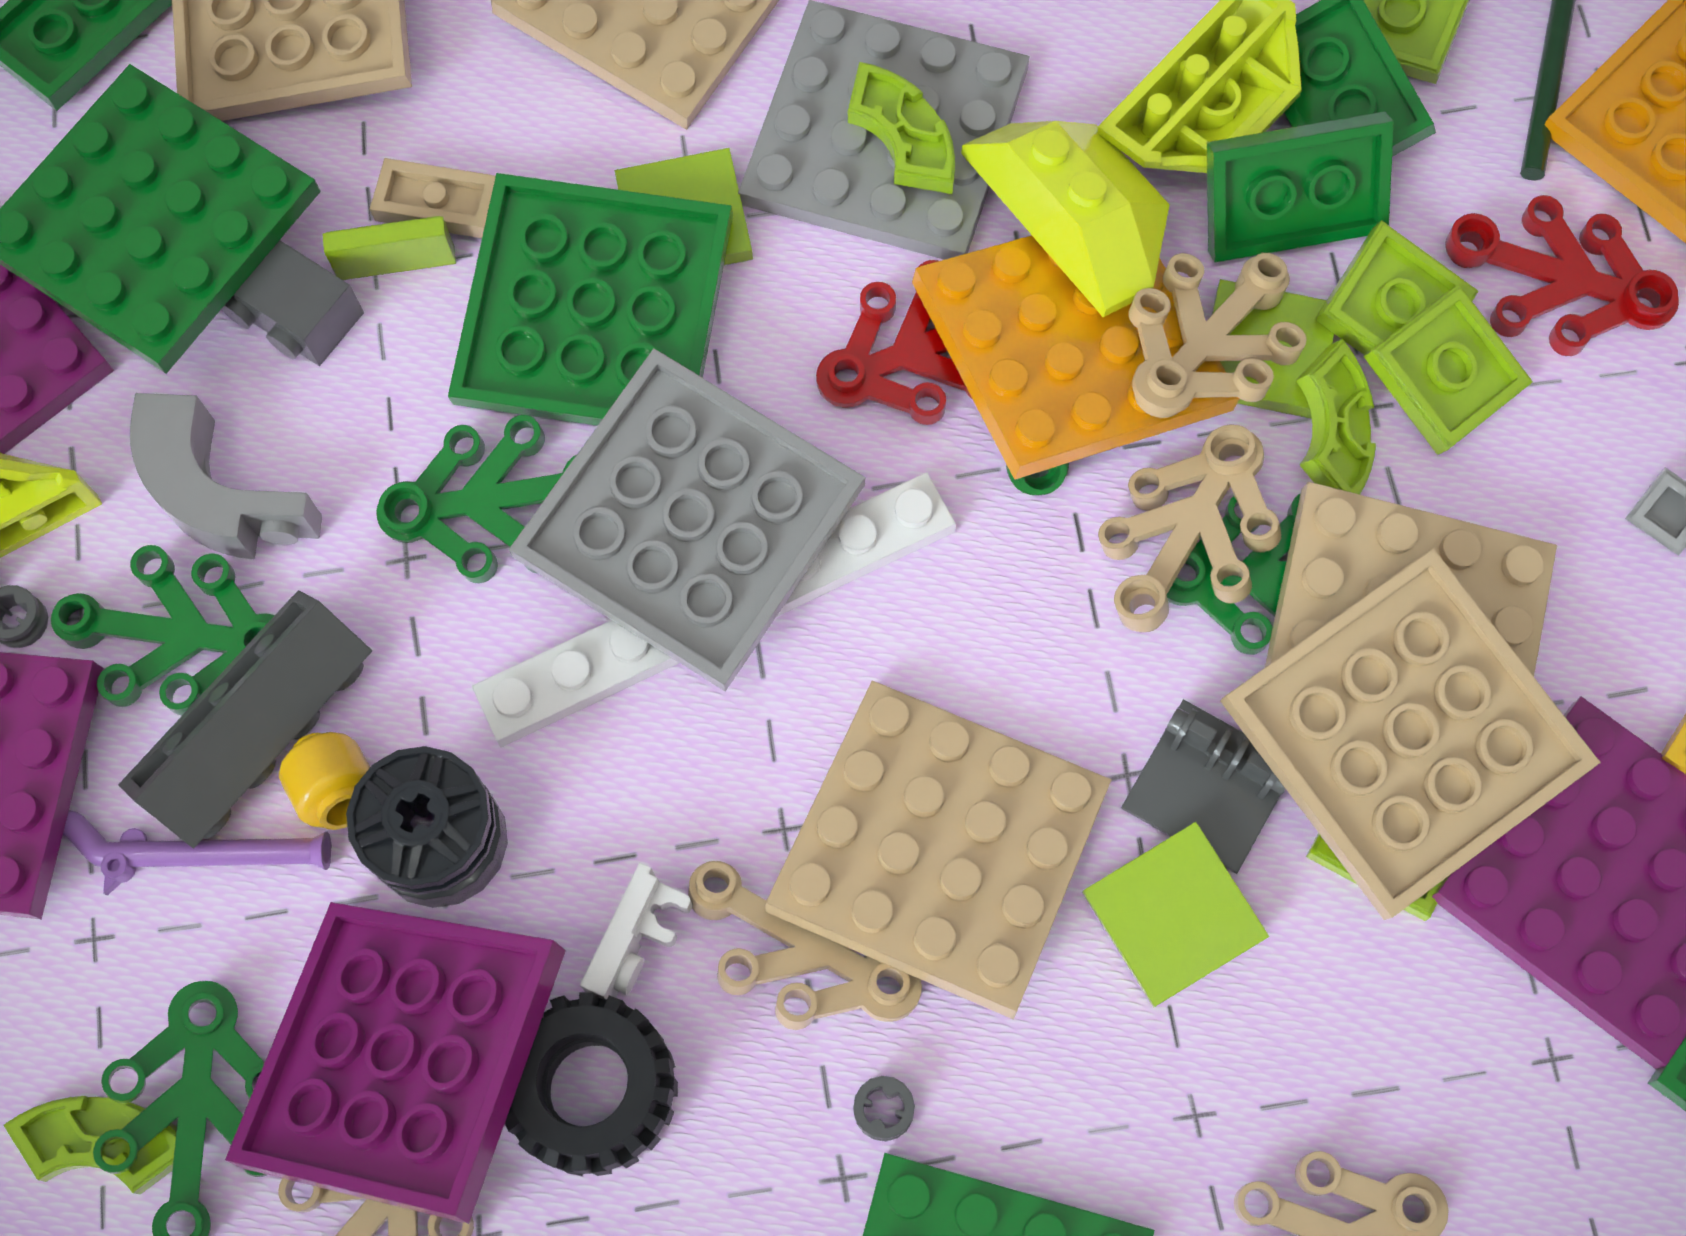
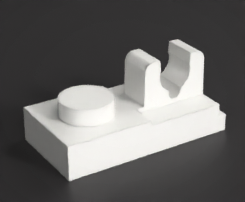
(616, 961)

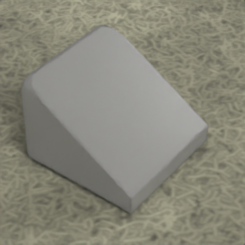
(1663, 511)

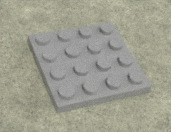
(842, 175)
(688, 518)

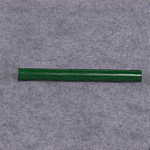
(1547, 89)

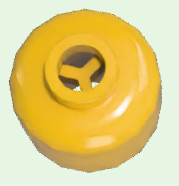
(322, 776)

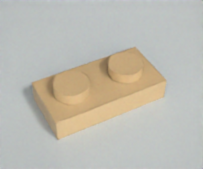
(423, 191)

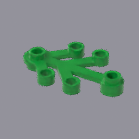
(480, 498)
(1266, 579)
(180, 636)
(190, 1099)

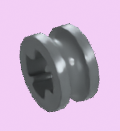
(33, 624)
(891, 1088)

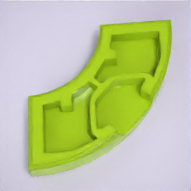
(906, 125)
(1341, 427)
(64, 1133)

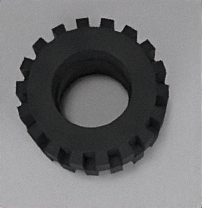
(636, 1120)

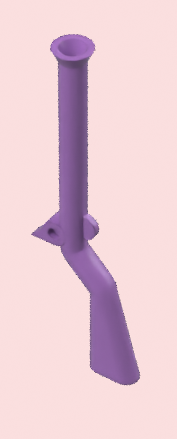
(121, 858)

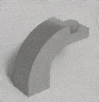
(172, 456)

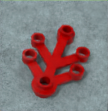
(1569, 275)
(912, 351)

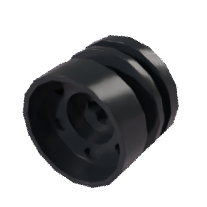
(435, 862)

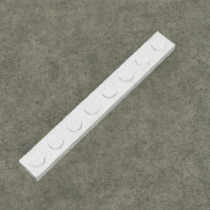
(615, 658)

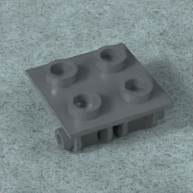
(1208, 777)

